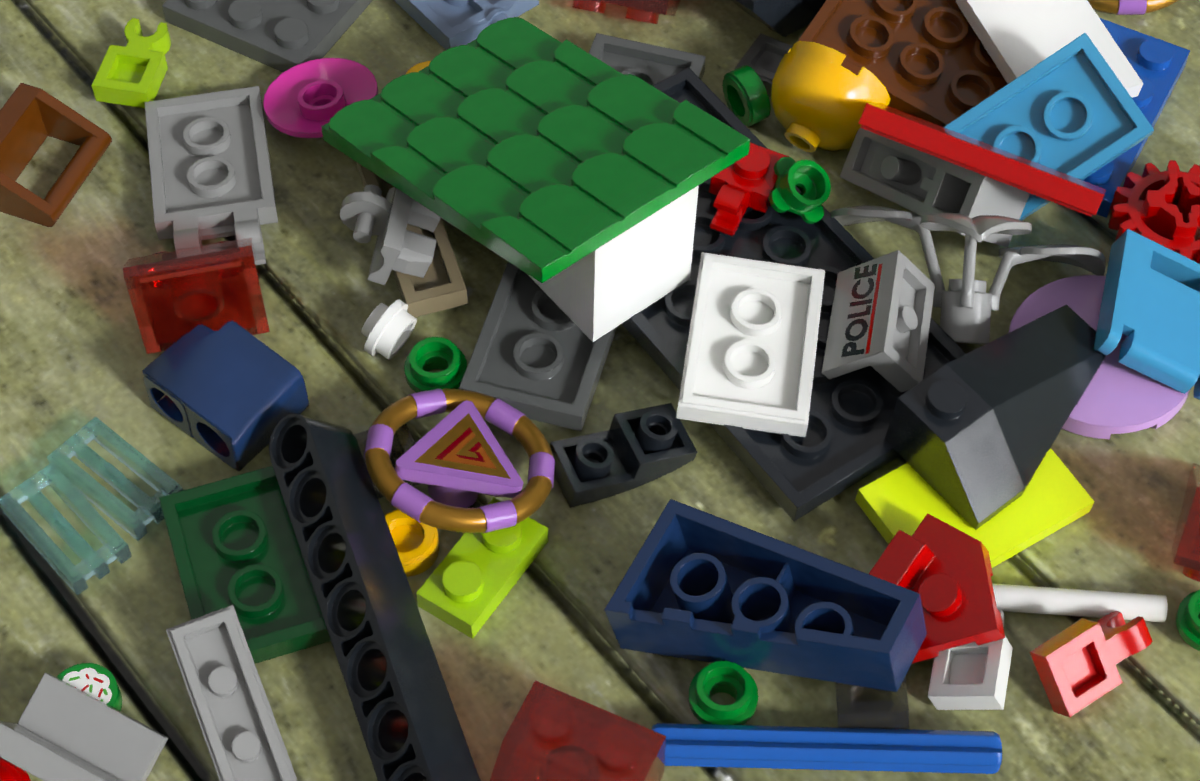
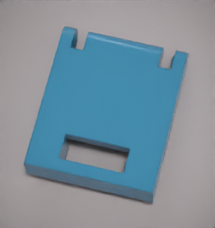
(1156, 303)

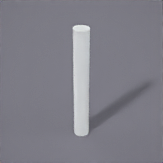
(1079, 602)

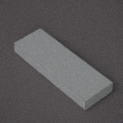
(230, 699)

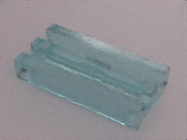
(148, 507)
(92, 561)

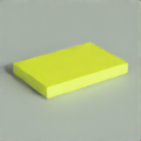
(1047, 505)

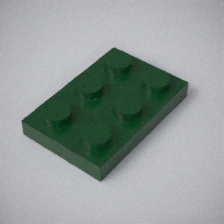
(242, 551)

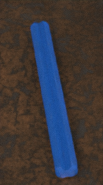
(831, 748)

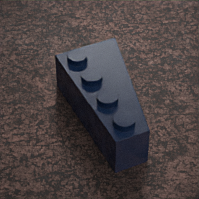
(755, 601)

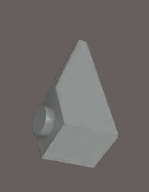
(928, 183)

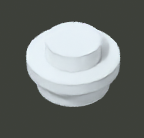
(388, 329)

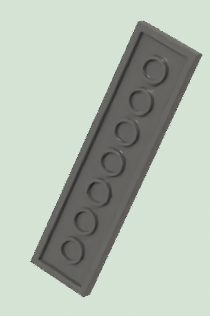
(527, 344)

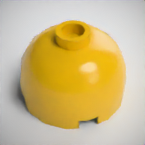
(821, 98)

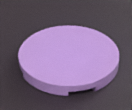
(1118, 396)

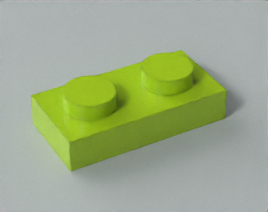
(480, 574)

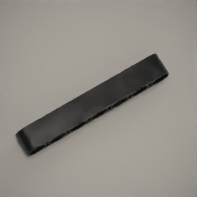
(368, 605)

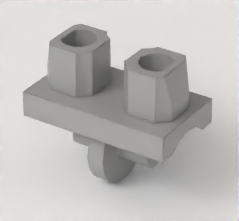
(388, 217)

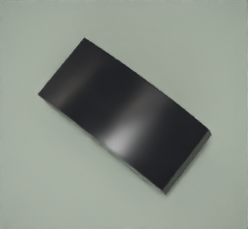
(628, 455)

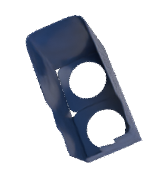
(225, 390)

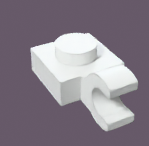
(971, 676)

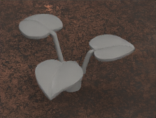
(966, 304)

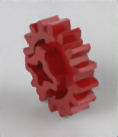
(1161, 208)

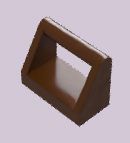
(24, 125)

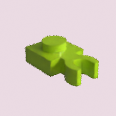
(136, 71)

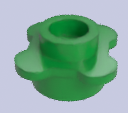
(810, 180)

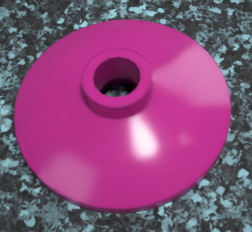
(314, 92)

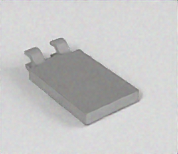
(210, 168)

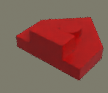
(953, 582)

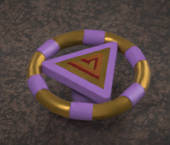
(459, 462)

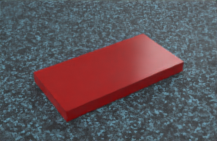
(982, 158)

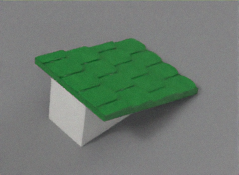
(549, 165)

